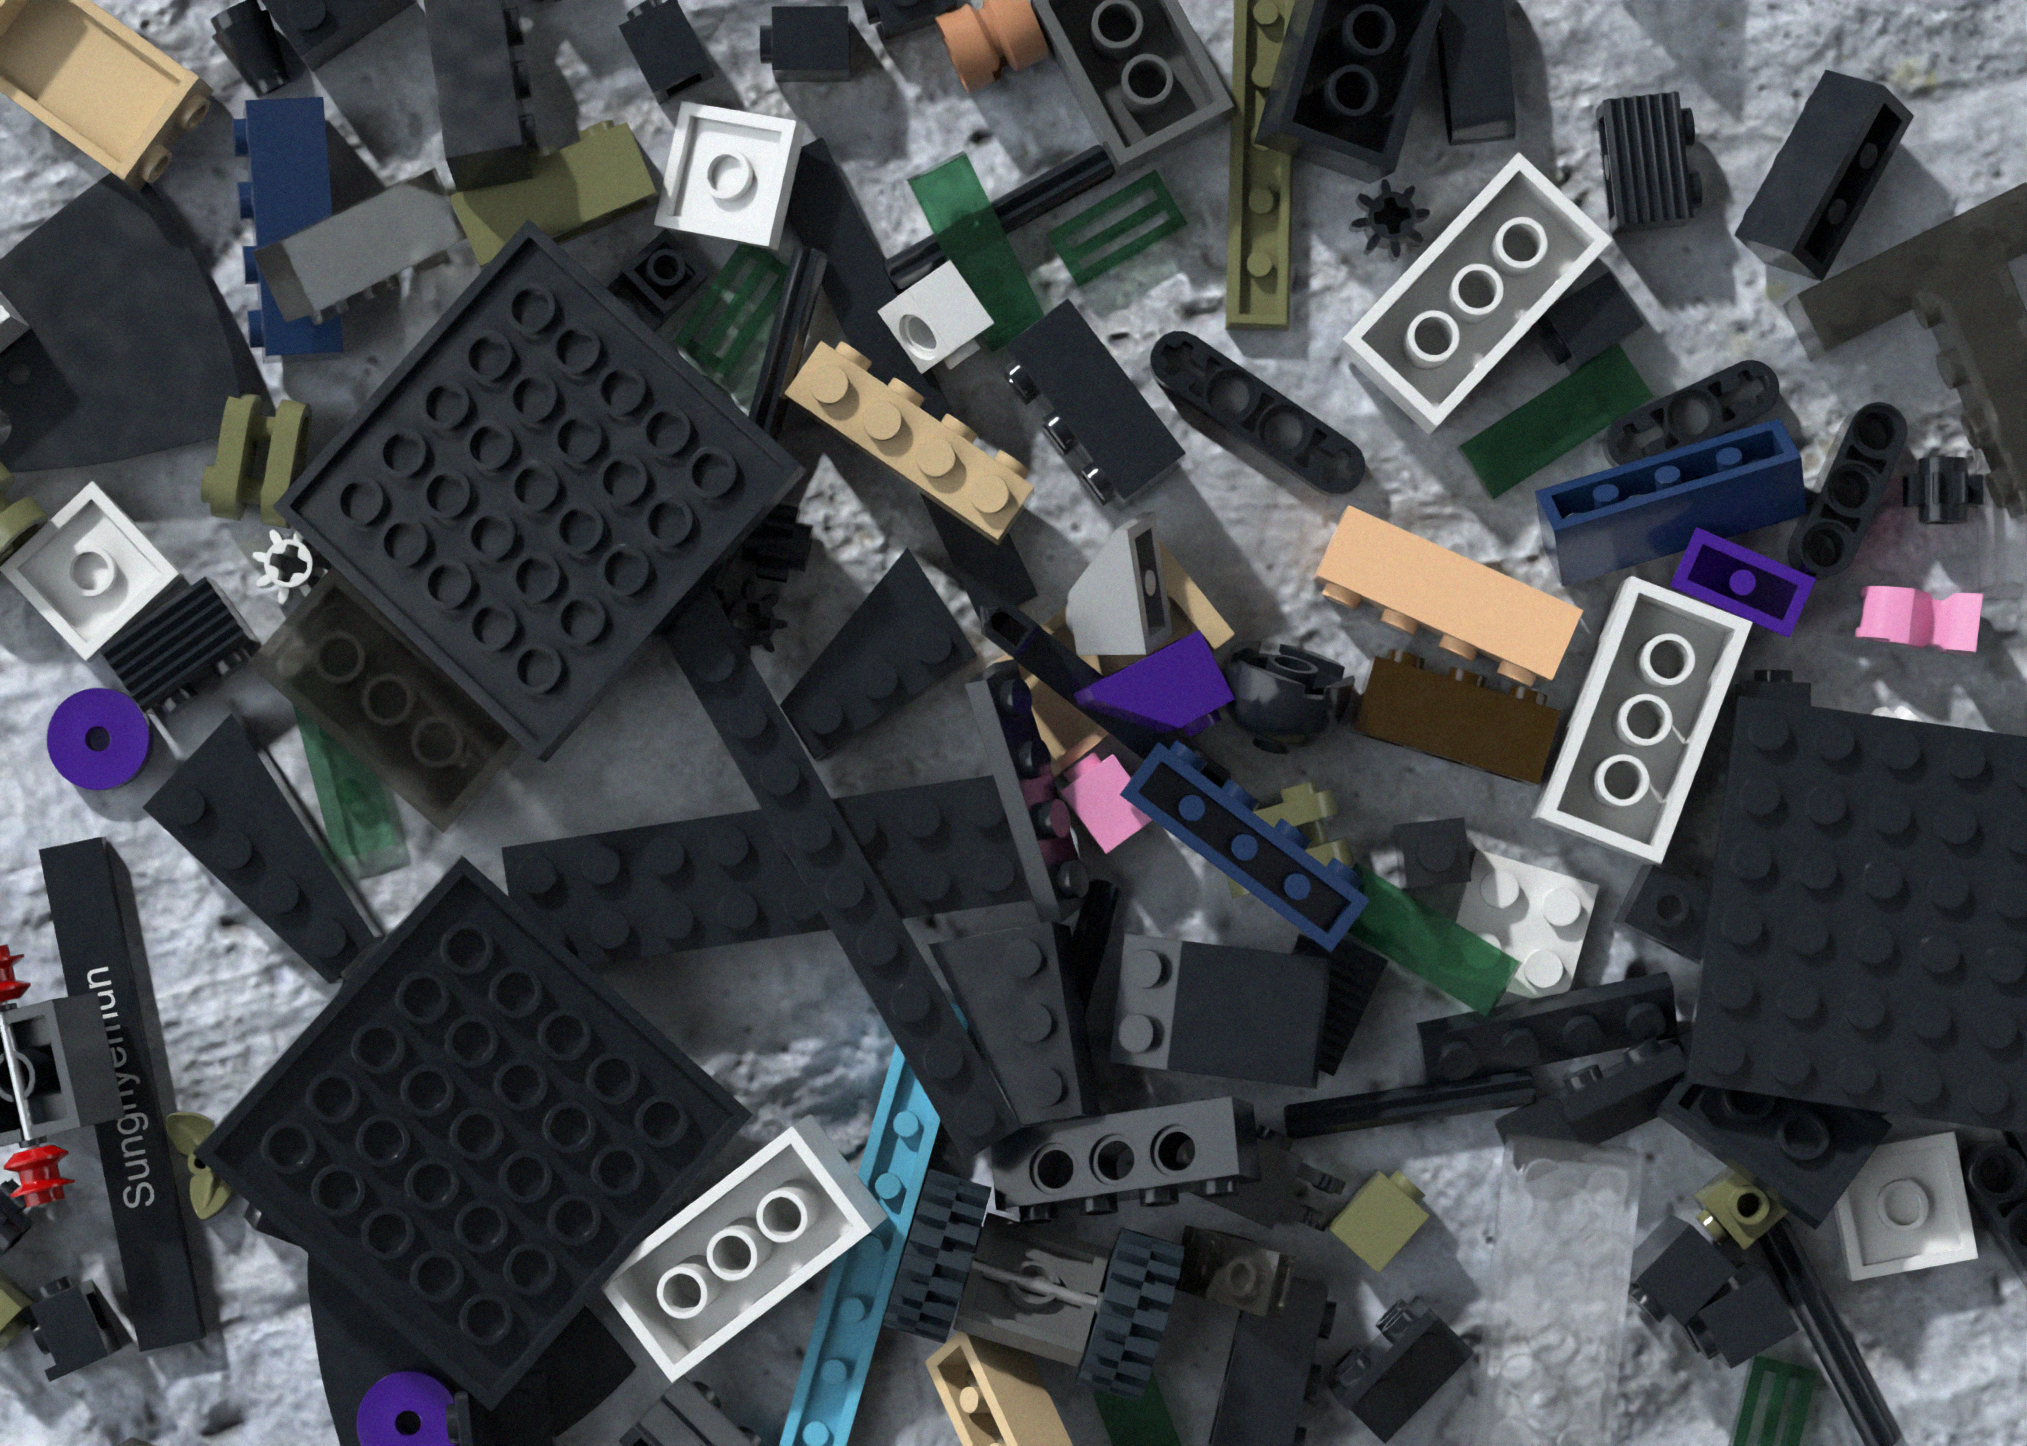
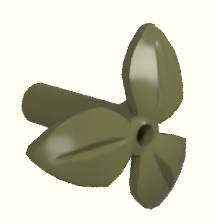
(207, 1190)

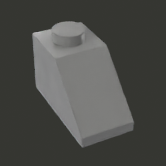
(1122, 595)

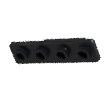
(1607, 1101)

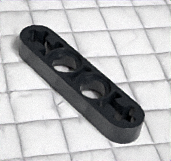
(1262, 406)

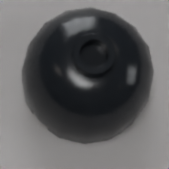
(1285, 696)

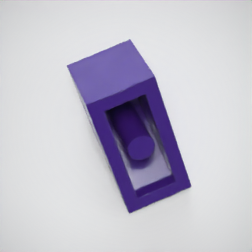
(1742, 582)
(1164, 689)

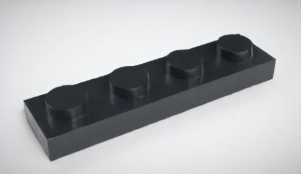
(1028, 790)
(1548, 1029)

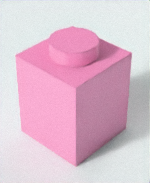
(1097, 802)

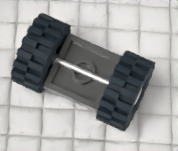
(1035, 1287)

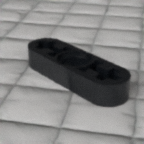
(1725, 381)

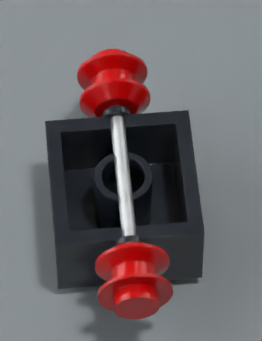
(51, 1079)

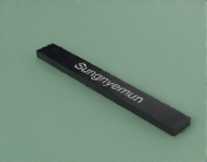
(134, 1147)

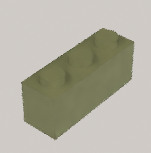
(569, 192)

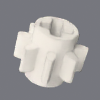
(288, 549)

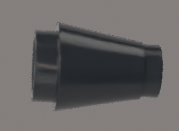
(251, 45)

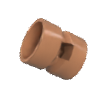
(991, 39)

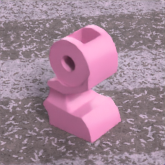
(1920, 621)

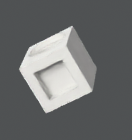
(937, 319)

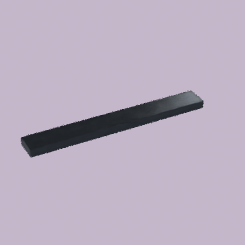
(857, 290)

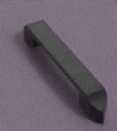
(1067, 674)

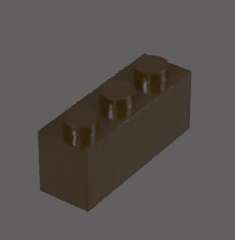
(1455, 718)

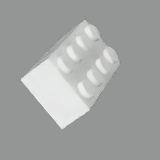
(1474, 293)
(1641, 720)
(742, 1247)

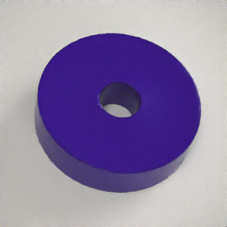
(71, 733)
(400, 1392)

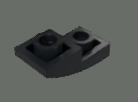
(658, 280)

